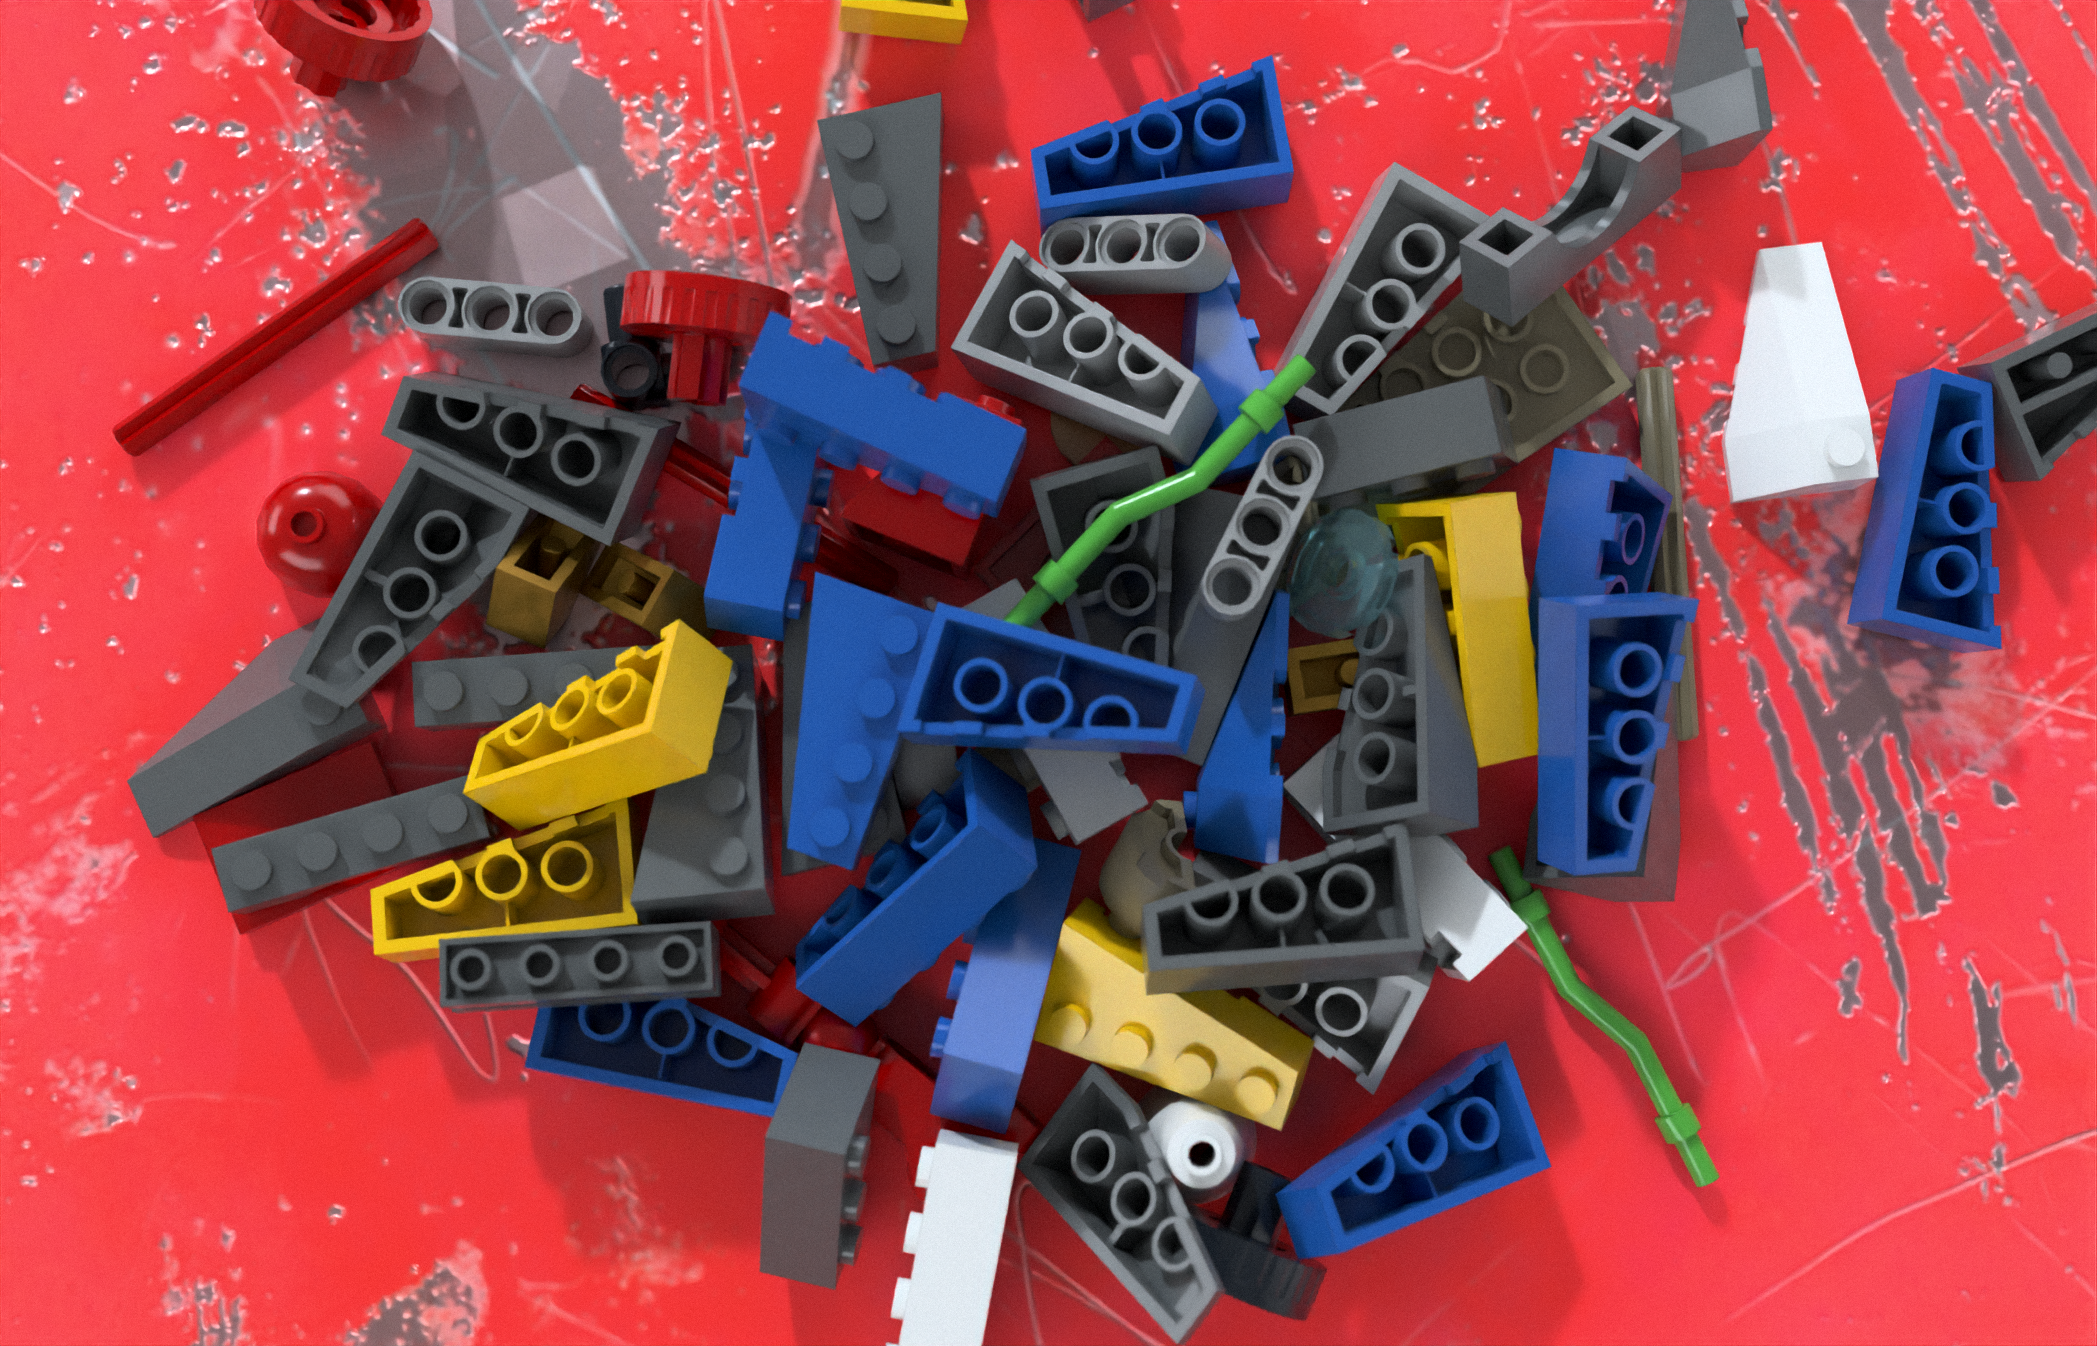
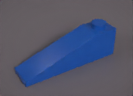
(1222, 354)
(1240, 785)

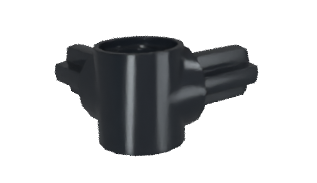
(627, 350)

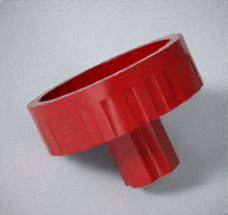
(346, 39)
(703, 320)

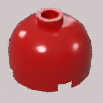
(315, 529)

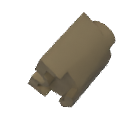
(1145, 865)

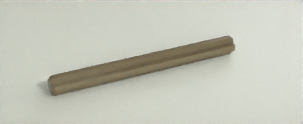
(1662, 464)

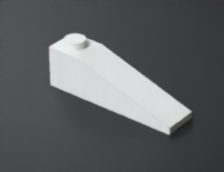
(1797, 393)

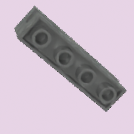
(580, 967)

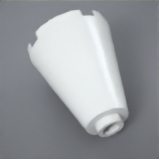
(1183, 1121)

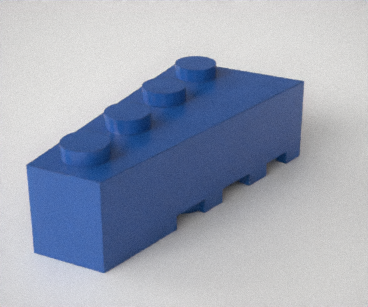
(1178, 156)
(879, 421)
(1931, 519)
(1596, 530)
(1034, 690)
(921, 893)
(1001, 995)
(1425, 1154)

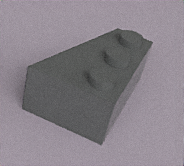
(2041, 393)
(1411, 443)
(817, 1167)

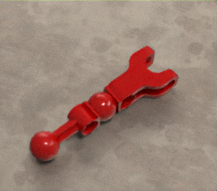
(903, 1081)

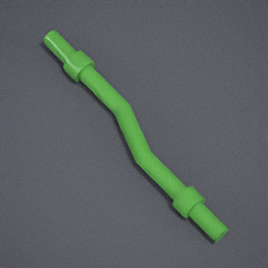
(1258, 414)
(1675, 1119)

